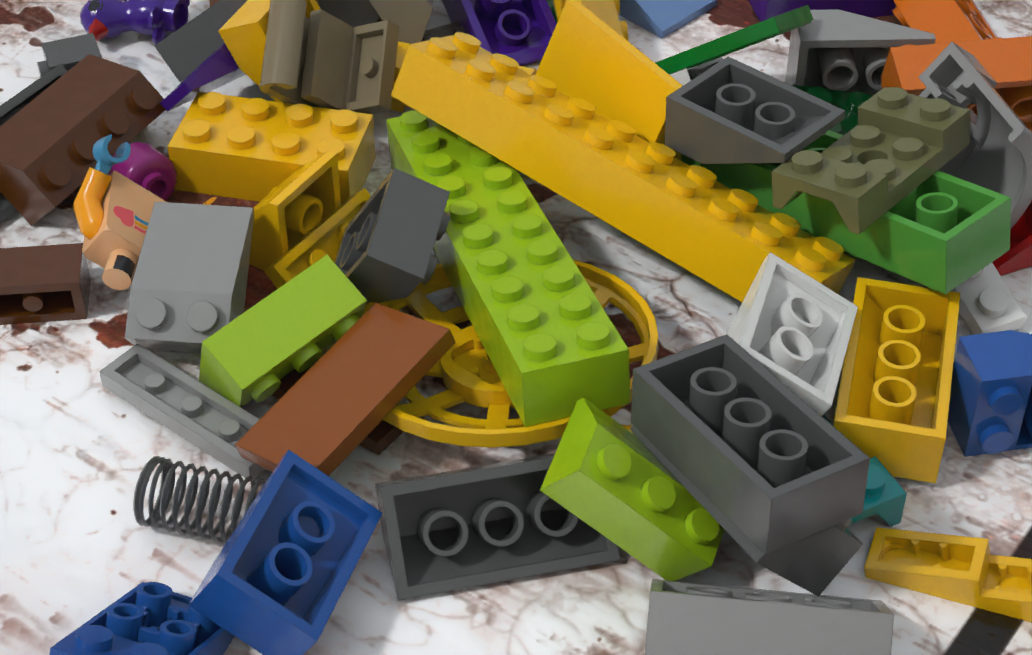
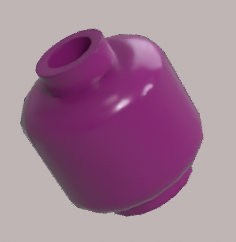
(149, 169)

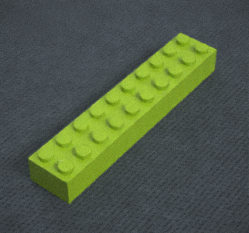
(515, 278)

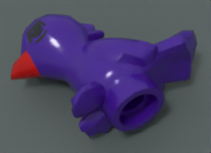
(148, 17)

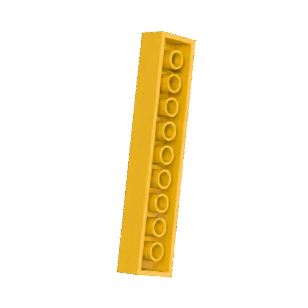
(608, 168)

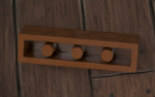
(43, 284)

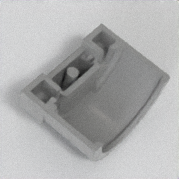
(999, 140)

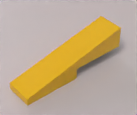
(952, 570)

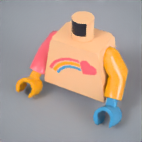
(113, 216)

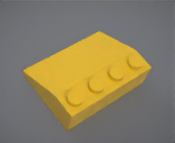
(608, 71)

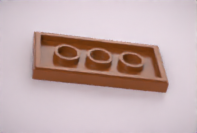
(347, 390)

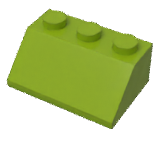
(280, 334)
(630, 496)

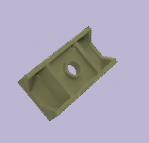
(880, 160)

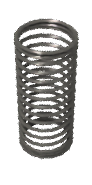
(167, 484)

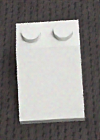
(795, 330)

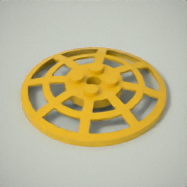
(473, 379)

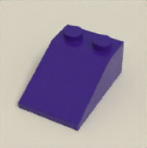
(506, 26)

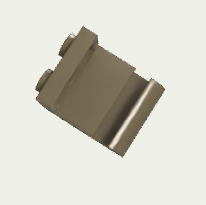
(328, 60)

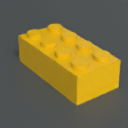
(255, 144)

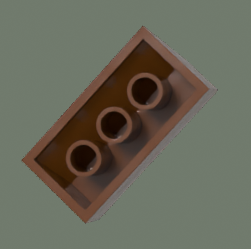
(53, 137)

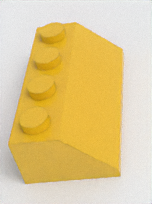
(899, 376)

